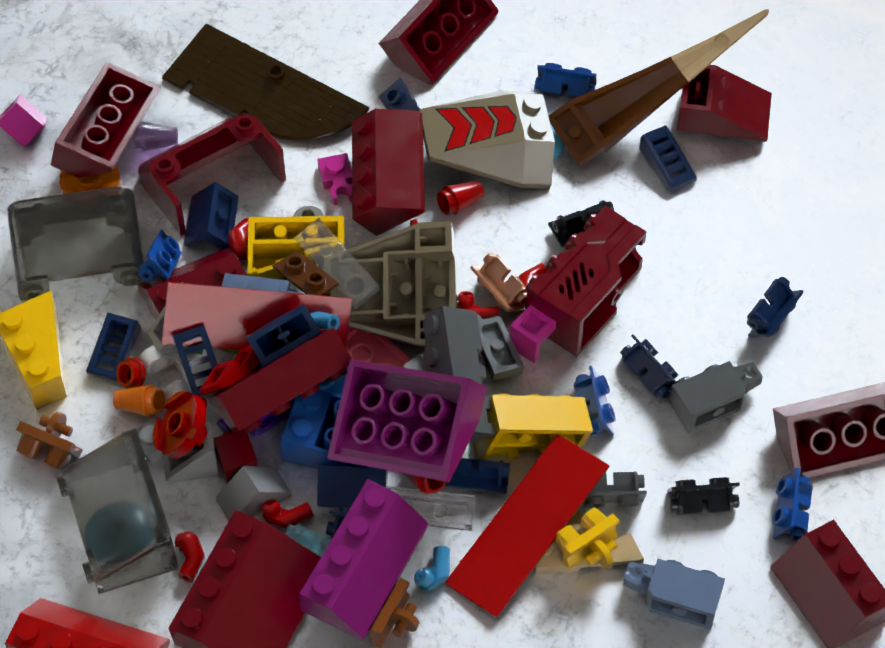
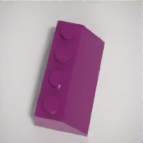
(363, 561)

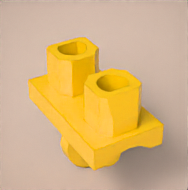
(591, 546)

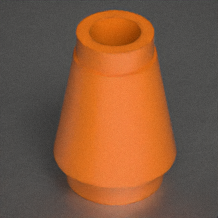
(141, 400)

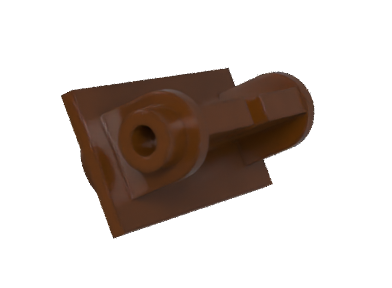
(305, 275)

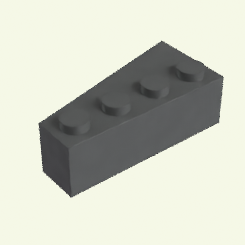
(453, 350)

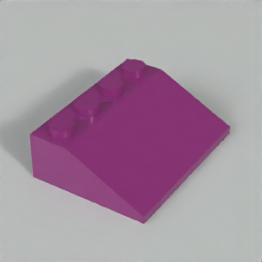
(405, 419)

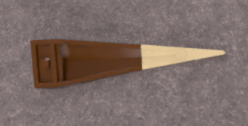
(611, 112)

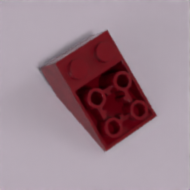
(724, 106)

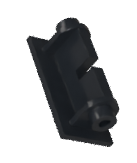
(574, 223)
(717, 493)

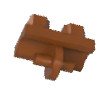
(61, 449)
(394, 614)

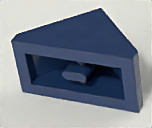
(283, 334)

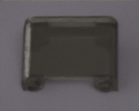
(75, 238)
(118, 514)

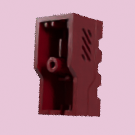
(587, 279)

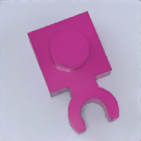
(336, 175)

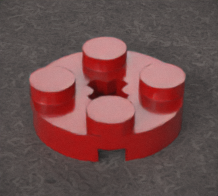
(181, 425)

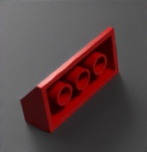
(60, 626)

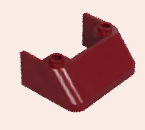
(202, 150)

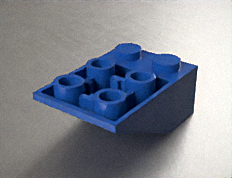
(311, 430)

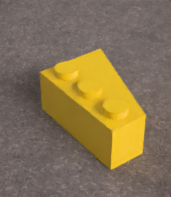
(273, 239)
(33, 346)
(532, 423)

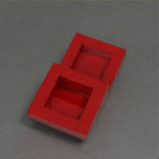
(231, 371)

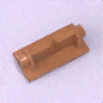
(509, 294)

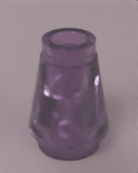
(154, 136)

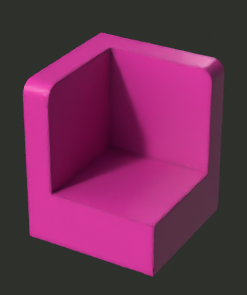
(22, 120)
(530, 332)

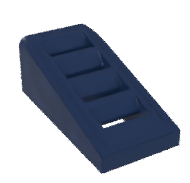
(660, 141)
(111, 323)
(210, 357)

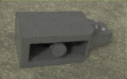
(713, 393)

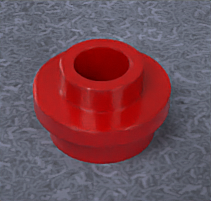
(131, 373)

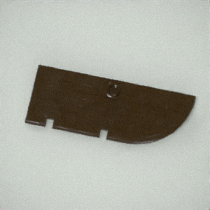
(249, 81)

